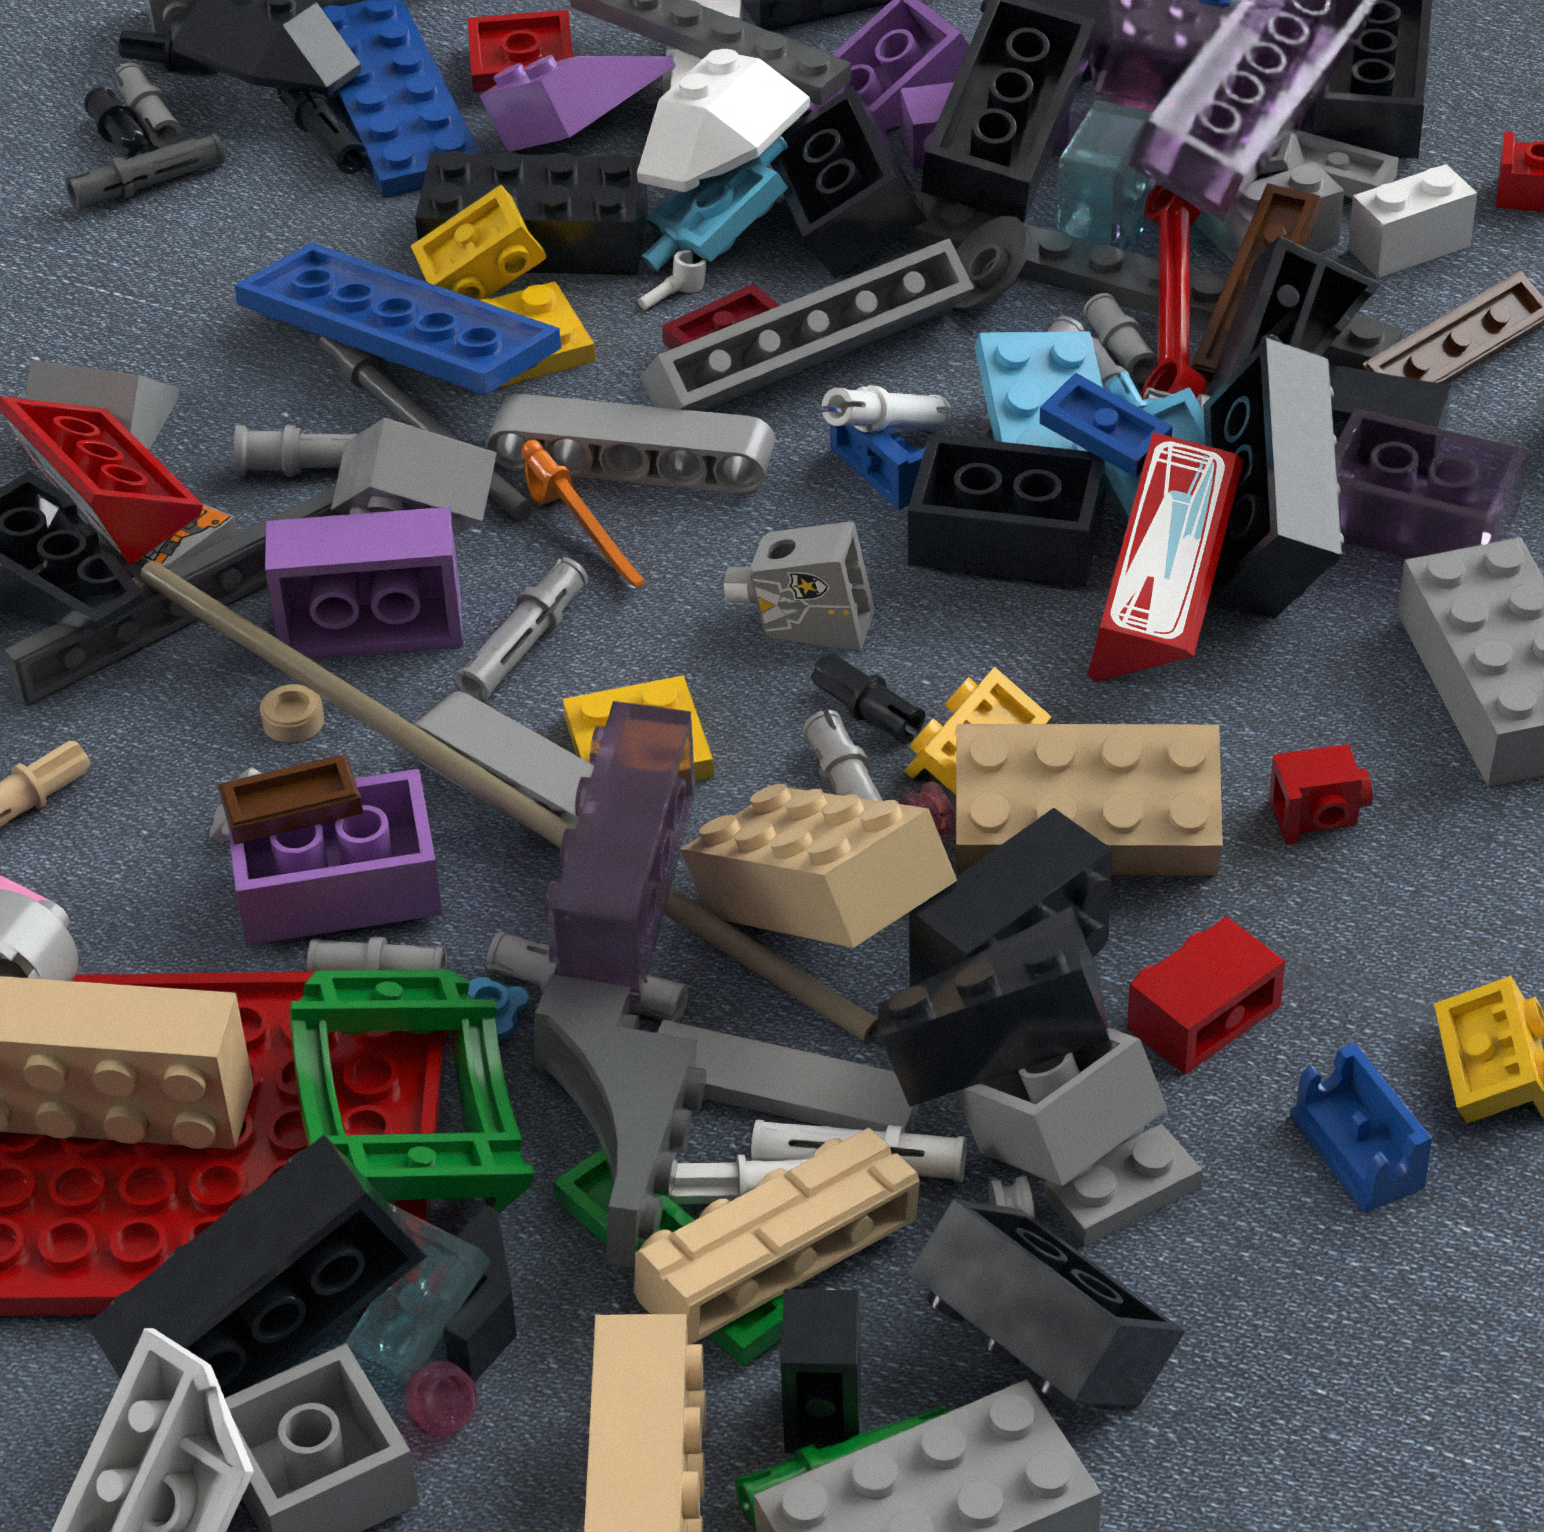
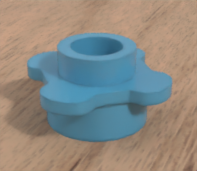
(508, 1003)

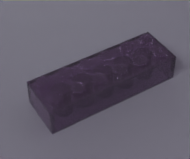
(1245, 97)

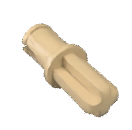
(34, 783)

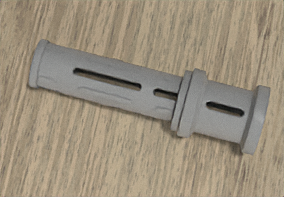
(286, 450)

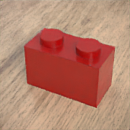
(1205, 994)

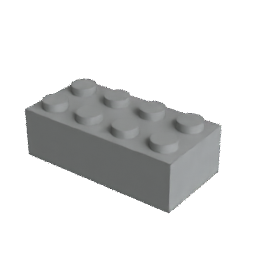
(1482, 642)
(969, 1470)

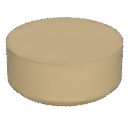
(292, 713)

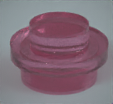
(440, 1398)

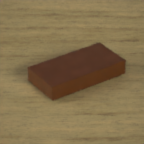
(290, 798)

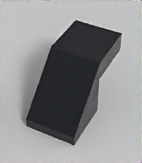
(487, 1317)

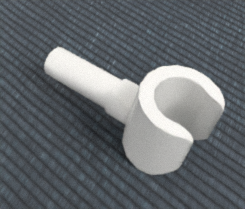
(685, 278)

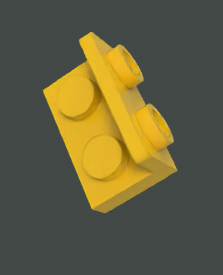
(479, 248)
(990, 702)
(1493, 1049)

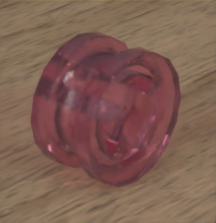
(935, 799)

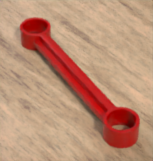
(1174, 218)

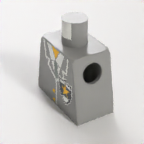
(808, 586)

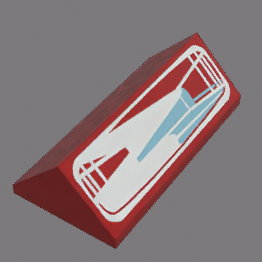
(104, 472)
(1166, 557)

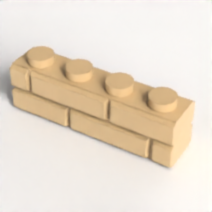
(777, 1233)

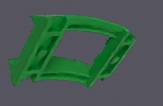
(413, 1166)

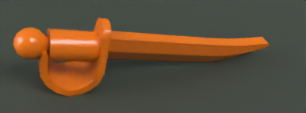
(550, 482)

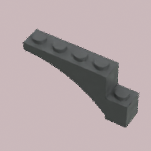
(632, 1092)

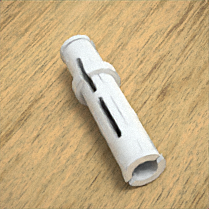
(875, 409)
(942, 1159)

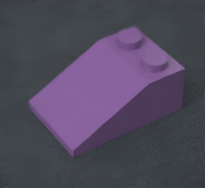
(899, 50)
(564, 96)

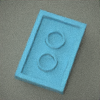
(1023, 373)

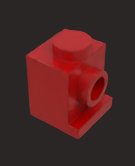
(1521, 175)
(1317, 790)

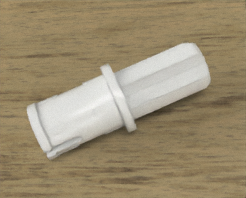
(714, 1181)

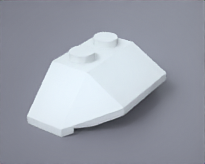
(717, 120)
(162, 1451)

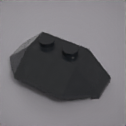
(266, 43)

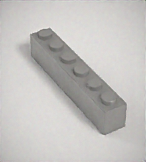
(808, 330)

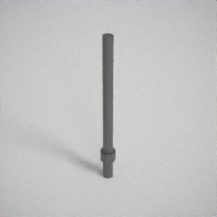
(364, 371)

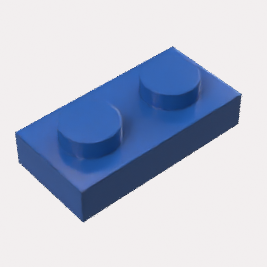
(1102, 423)

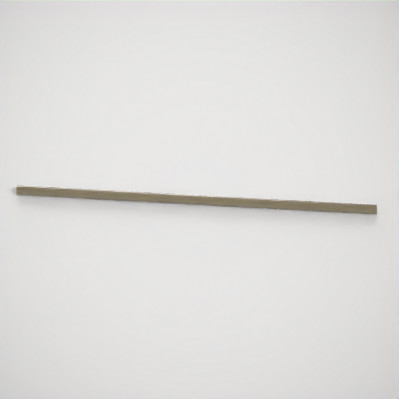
(499, 794)

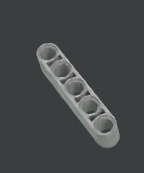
(636, 442)
(508, 752)

